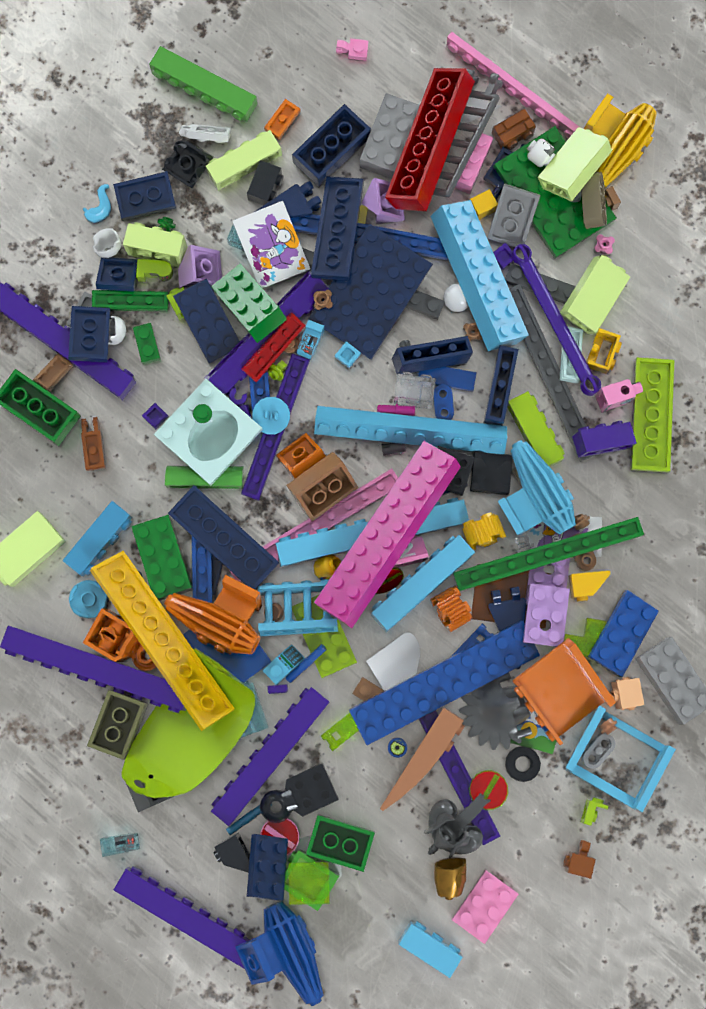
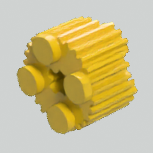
(483, 531)

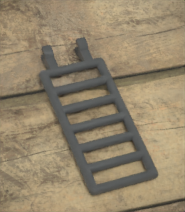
(490, 95)

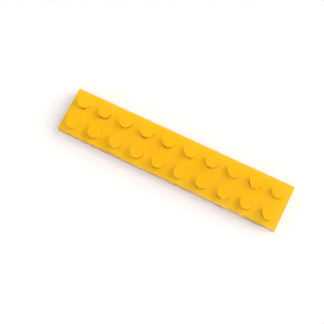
(162, 640)

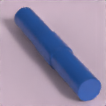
(306, 663)

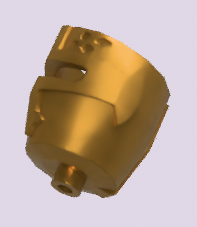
(450, 877)

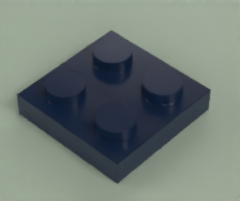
(117, 274)

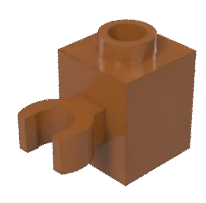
(579, 862)

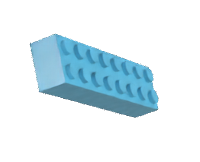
(479, 275)

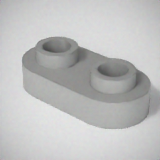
(599, 752)

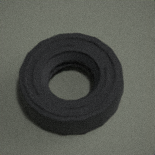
(511, 768)

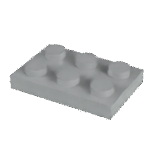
(513, 216)

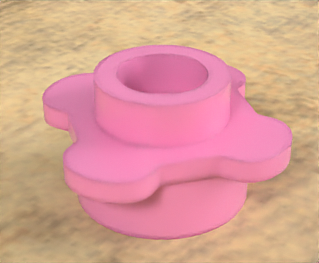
(604, 249)

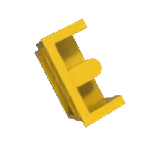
(615, 347)

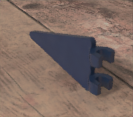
(295, 200)
(509, 611)

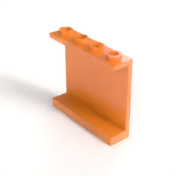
(561, 689)

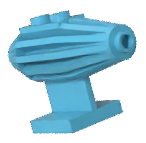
(541, 494)

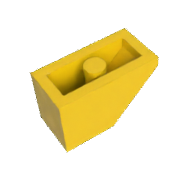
(586, 584)

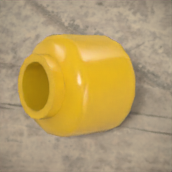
(326, 566)

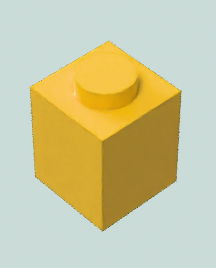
(484, 204)

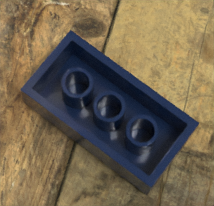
(331, 145)

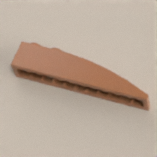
(428, 753)

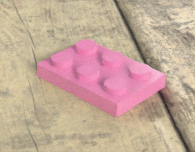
(485, 906)

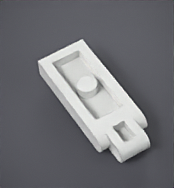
(204, 133)

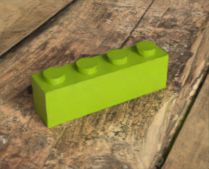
(534, 429)

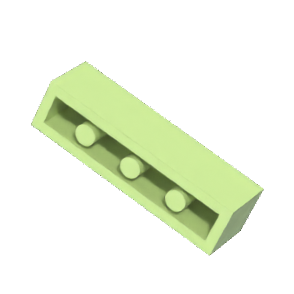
(243, 160)

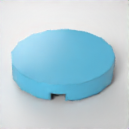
(87, 599)

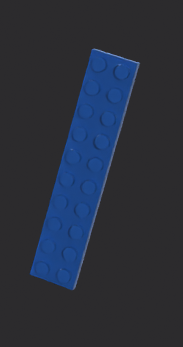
(443, 683)

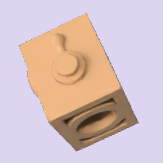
(627, 693)

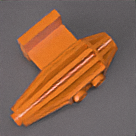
(221, 622)

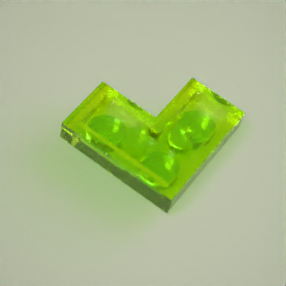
(592, 631)

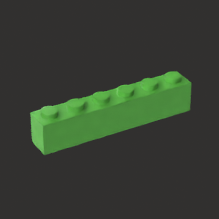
(203, 84)

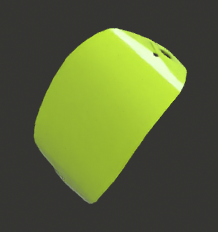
(176, 748)

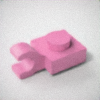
(356, 48)

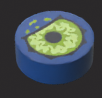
(397, 747)

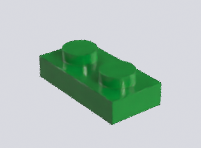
(146, 343)

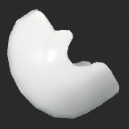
(106, 243)
(455, 298)
(117, 330)

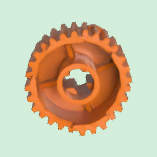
(451, 608)

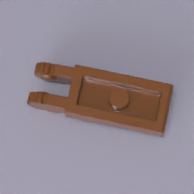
(92, 446)

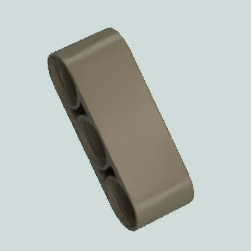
(594, 202)

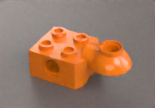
(116, 641)

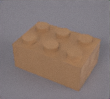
(322, 486)

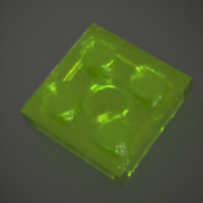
(308, 883)

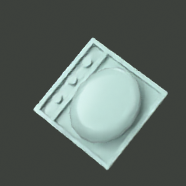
(211, 445)

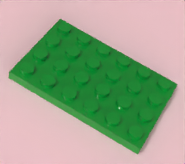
(555, 218)

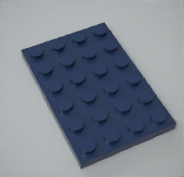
(377, 292)

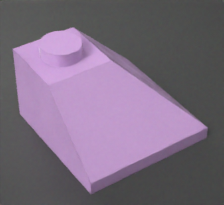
(198, 265)

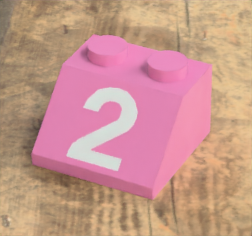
(414, 553)

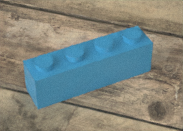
(97, 539)

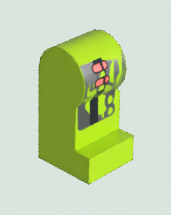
(153, 269)

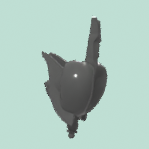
(452, 830)

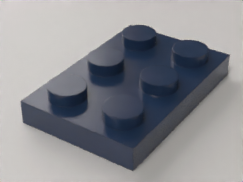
(144, 196)
(89, 334)
(267, 867)

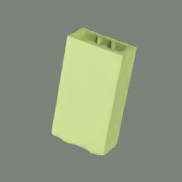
(575, 163)
(595, 294)
(27, 548)

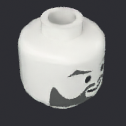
(540, 152)

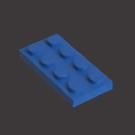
(623, 633)

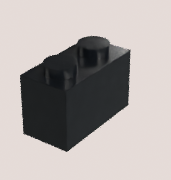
(265, 183)

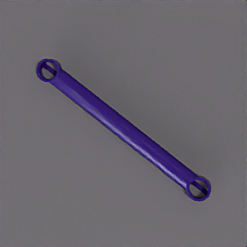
(556, 320)

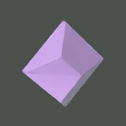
(377, 203)

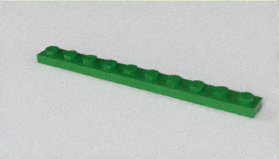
(548, 554)

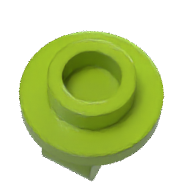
(276, 371)

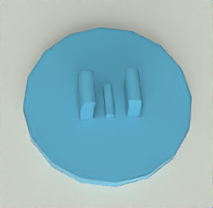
(271, 415)

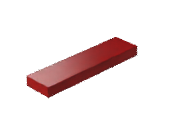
(273, 347)

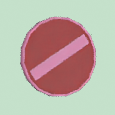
(285, 829)

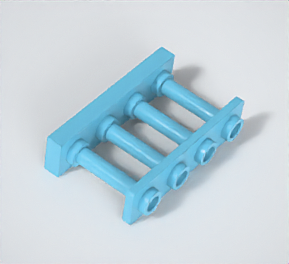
(289, 626)

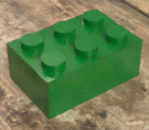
(340, 843)

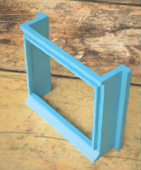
(650, 782)

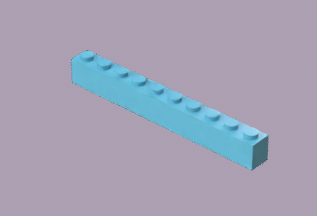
(410, 430)
(342, 538)

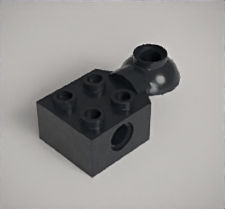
(302, 794)

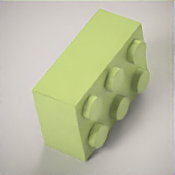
(154, 244)

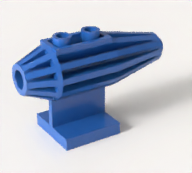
(285, 949)

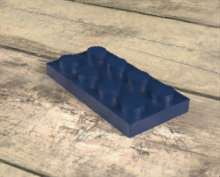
(207, 320)

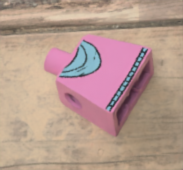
(617, 394)

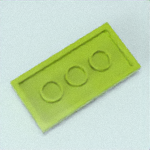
(338, 652)

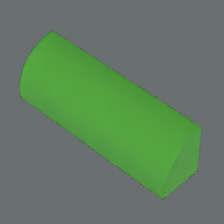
(186, 477)

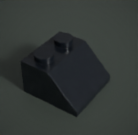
(233, 853)

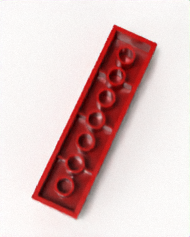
(430, 139)

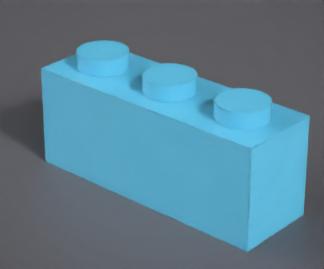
(430, 948)

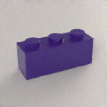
(604, 439)

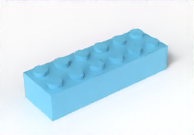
(425, 581)

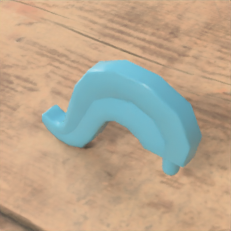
(103, 210)

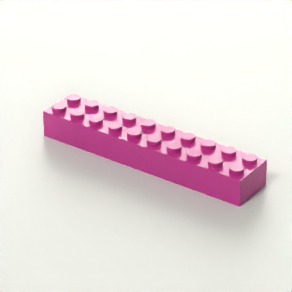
(387, 534)

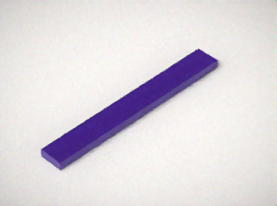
(270, 443)
(461, 781)

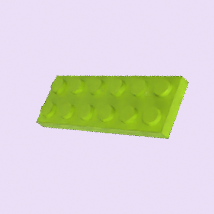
(653, 415)

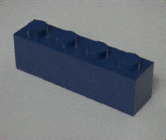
(432, 355)
(500, 385)

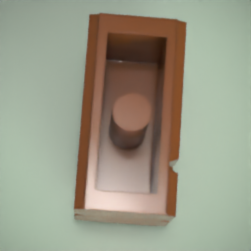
(513, 130)

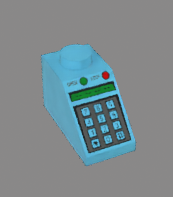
(283, 664)

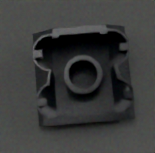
(187, 162)

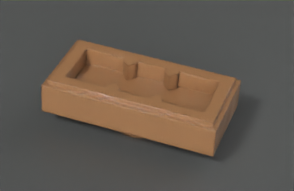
(53, 372)

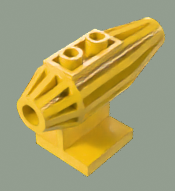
(625, 132)

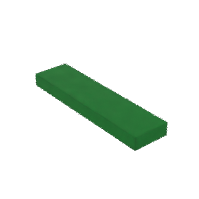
(130, 300)

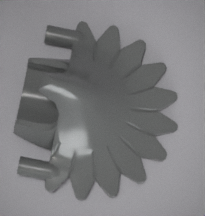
(495, 713)

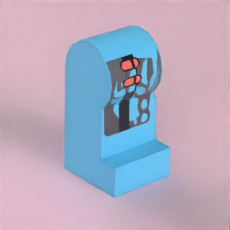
(310, 339)

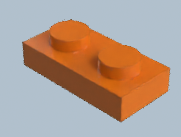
(282, 119)

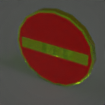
(392, 580)
(492, 786)

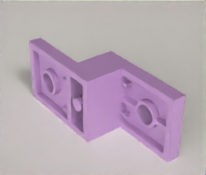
(547, 600)

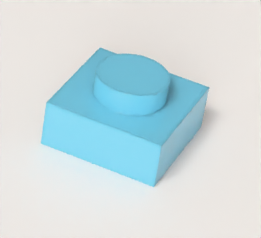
(347, 355)

